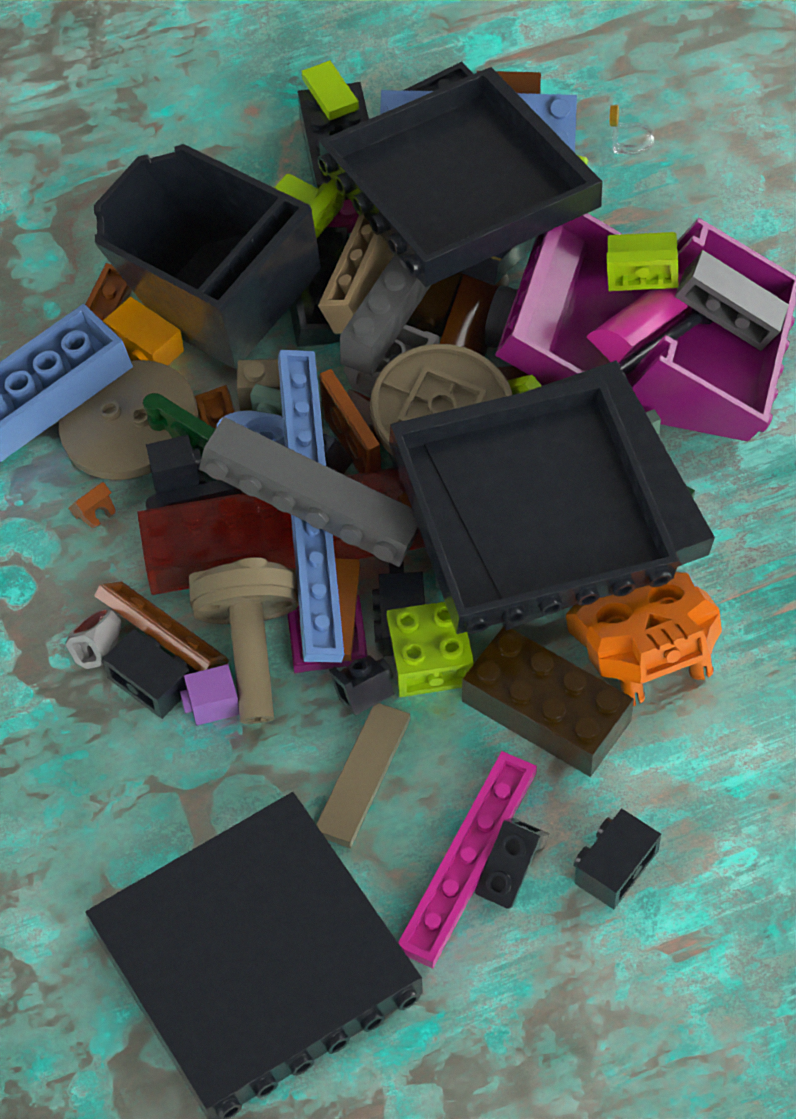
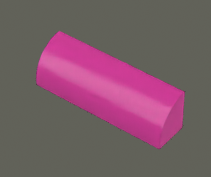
(638, 323)

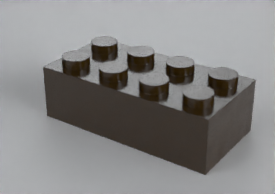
(547, 700)

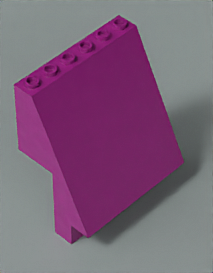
(694, 383)

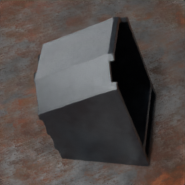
(208, 248)

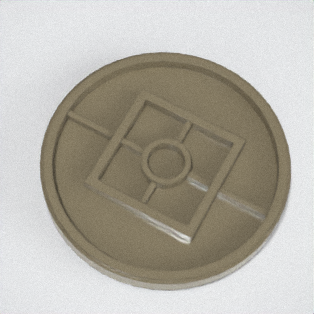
(431, 382)
(112, 429)

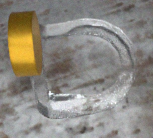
(629, 149)

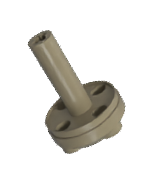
(246, 597)

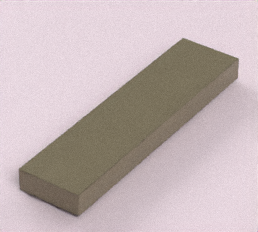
(363, 774)

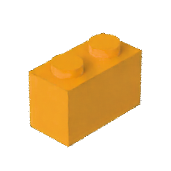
(145, 333)

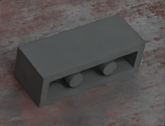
(732, 300)

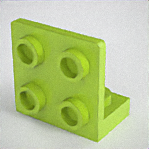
(324, 201)
(642, 261)
(427, 649)

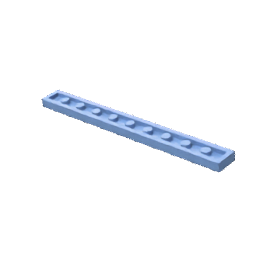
(312, 546)

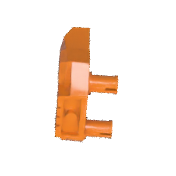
(649, 633)

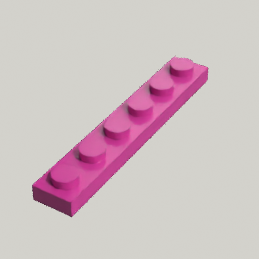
(466, 859)

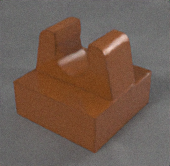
(87, 505)

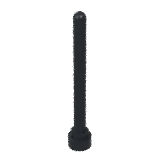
(675, 331)

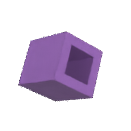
(210, 695)

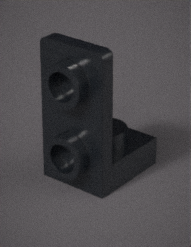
(510, 861)

